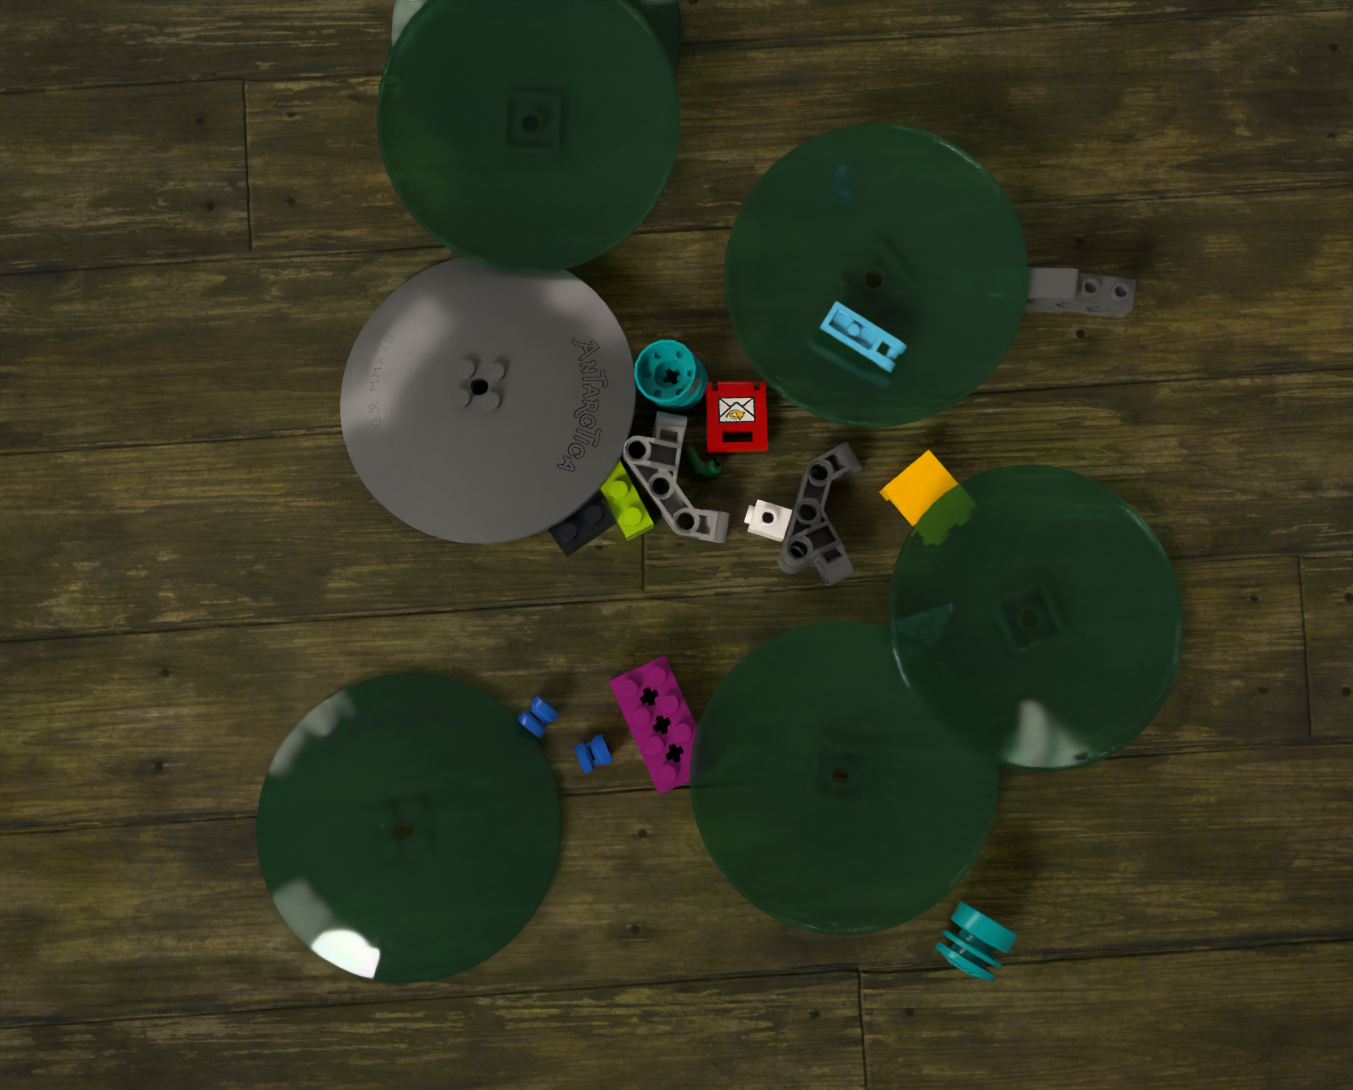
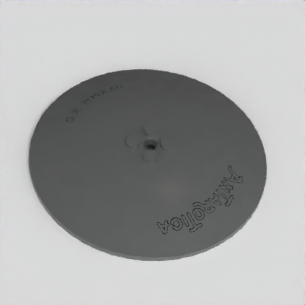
(499, 459)

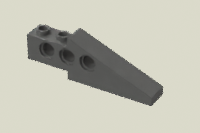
(1067, 290)

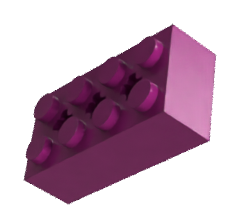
(641, 718)

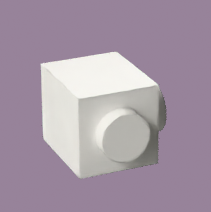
(768, 520)

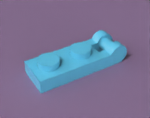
(862, 336)

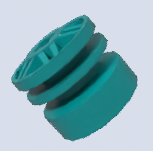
(656, 370)
(976, 942)

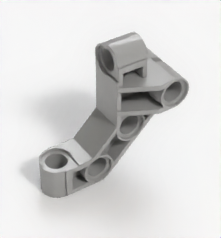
(661, 460)

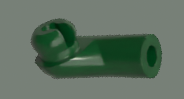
(702, 466)

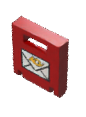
(736, 409)

